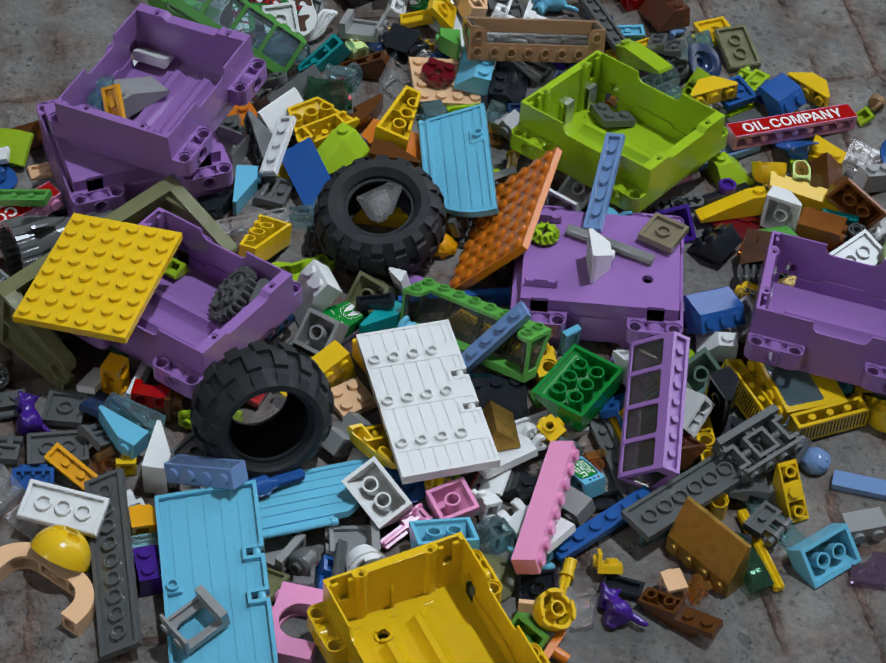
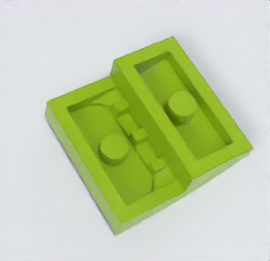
(19, 144)

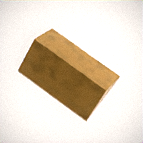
(501, 426)

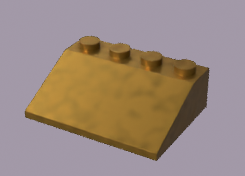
(709, 547)

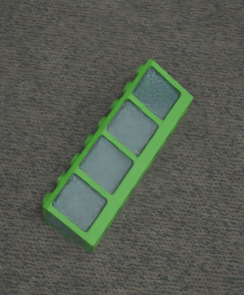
(269, 38)

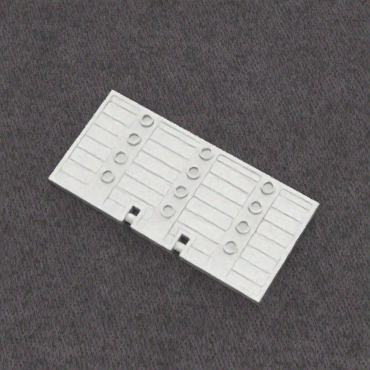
(427, 402)

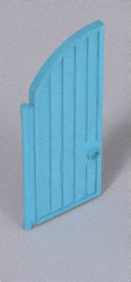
(460, 160)
(311, 502)

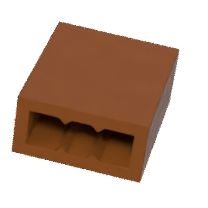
(822, 227)

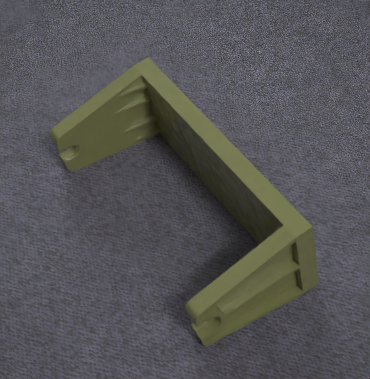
(39, 345)

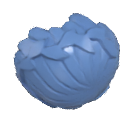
(815, 461)

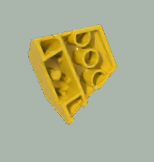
(317, 119)
(372, 442)

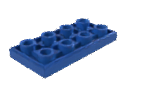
(306, 170)

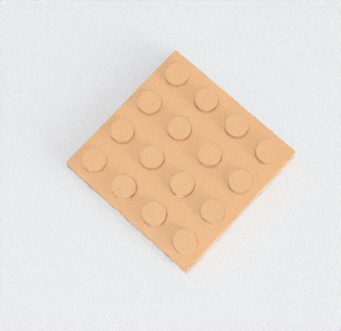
(447, 94)

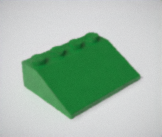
(578, 386)

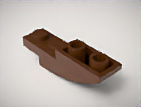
(675, 614)

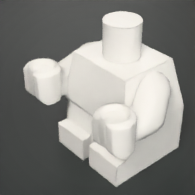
(489, 503)

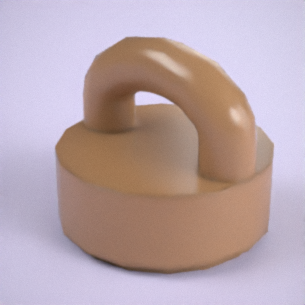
(876, 102)

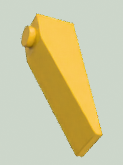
(738, 205)

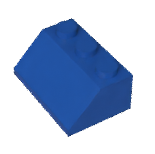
(713, 311)

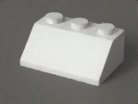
(271, 112)
(377, 493)

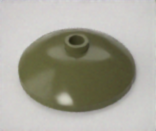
(505, 574)

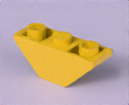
(813, 87)
(714, 89)
(789, 491)

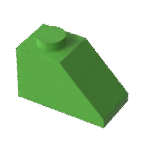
(449, 42)

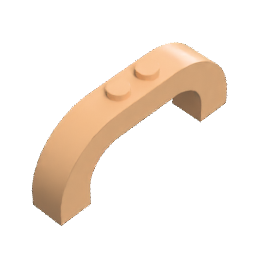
(81, 611)

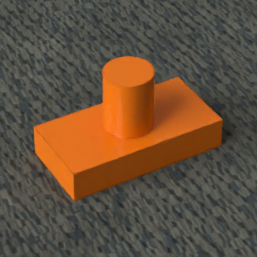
(555, 652)

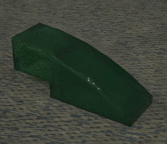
(756, 576)

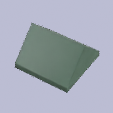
(698, 369)

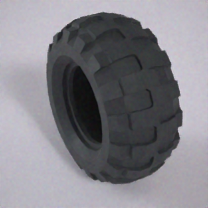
(370, 252)

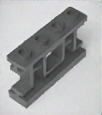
(751, 430)

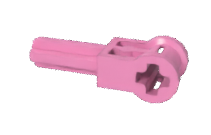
(402, 530)

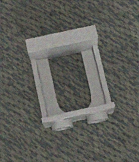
(202, 600)

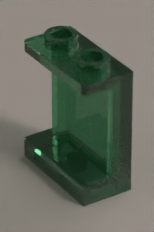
(331, 90)

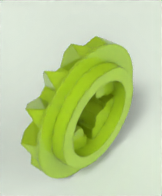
(550, 237)

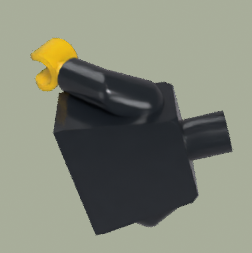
(404, 42)

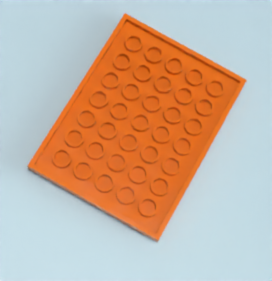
(507, 235)

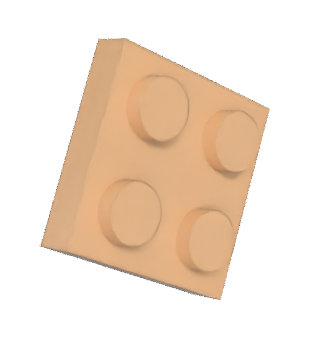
(352, 397)

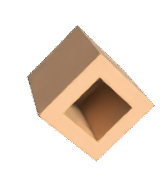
(673, 583)

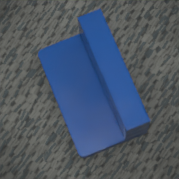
(613, 407)

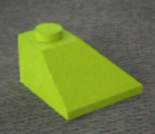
(726, 166)

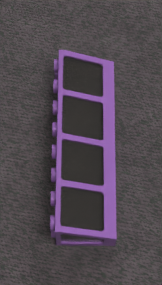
(654, 410)

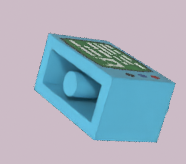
(588, 478)

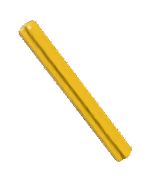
(763, 553)

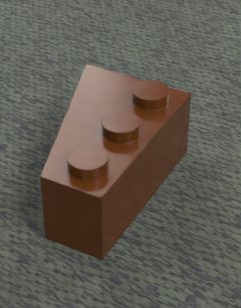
(755, 246)

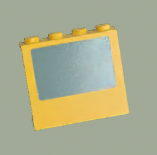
(795, 389)

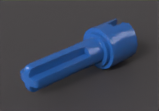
(267, 484)

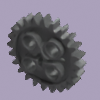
(232, 294)

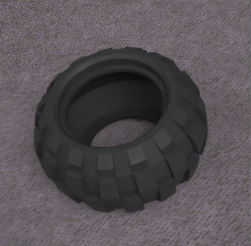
(283, 439)

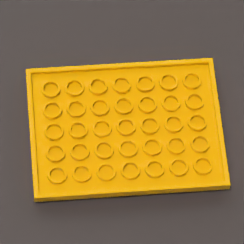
(98, 278)

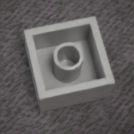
(319, 330)

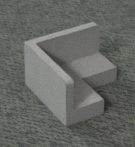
(235, 144)

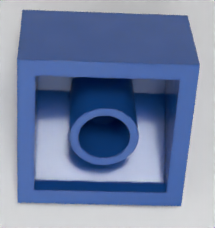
(781, 95)

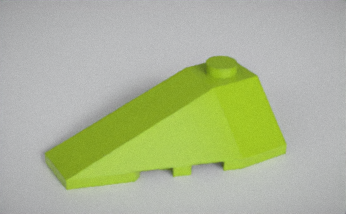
(641, 57)
(342, 148)

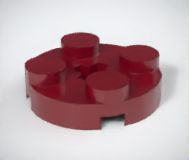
(445, 70)

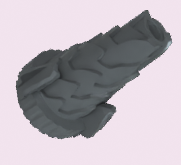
(31, 237)

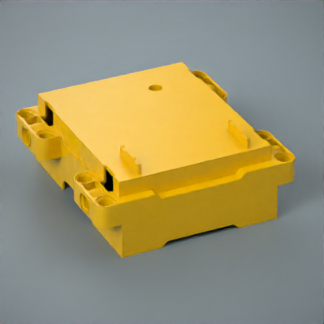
(421, 608)

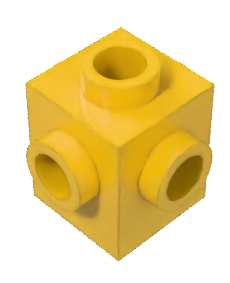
(551, 428)

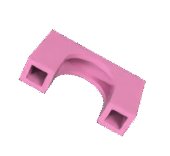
(290, 602)

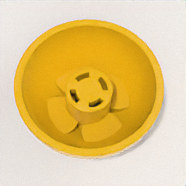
(63, 547)

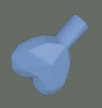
(672, 33)

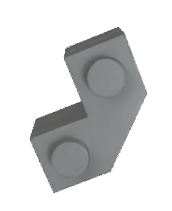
(338, 440)

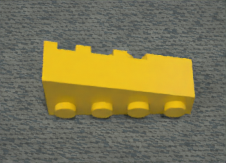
(399, 118)
(806, 194)
(266, 237)
(335, 364)

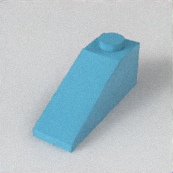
(245, 185)
(124, 434)

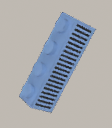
(206, 471)

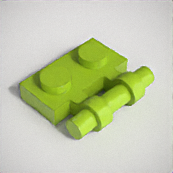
(753, 79)

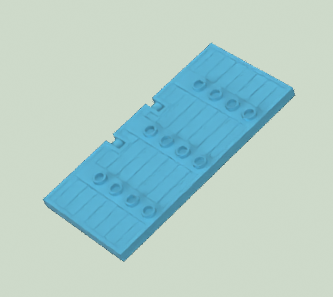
(207, 542)

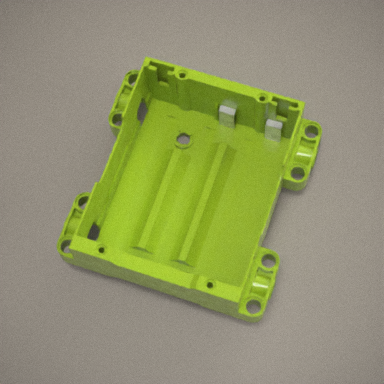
(658, 152)

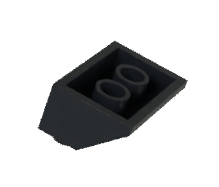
(508, 84)
(503, 391)
(722, 391)

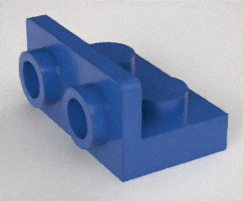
(42, 473)

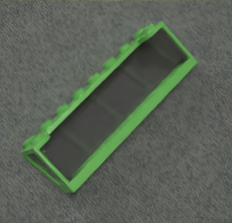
(472, 317)

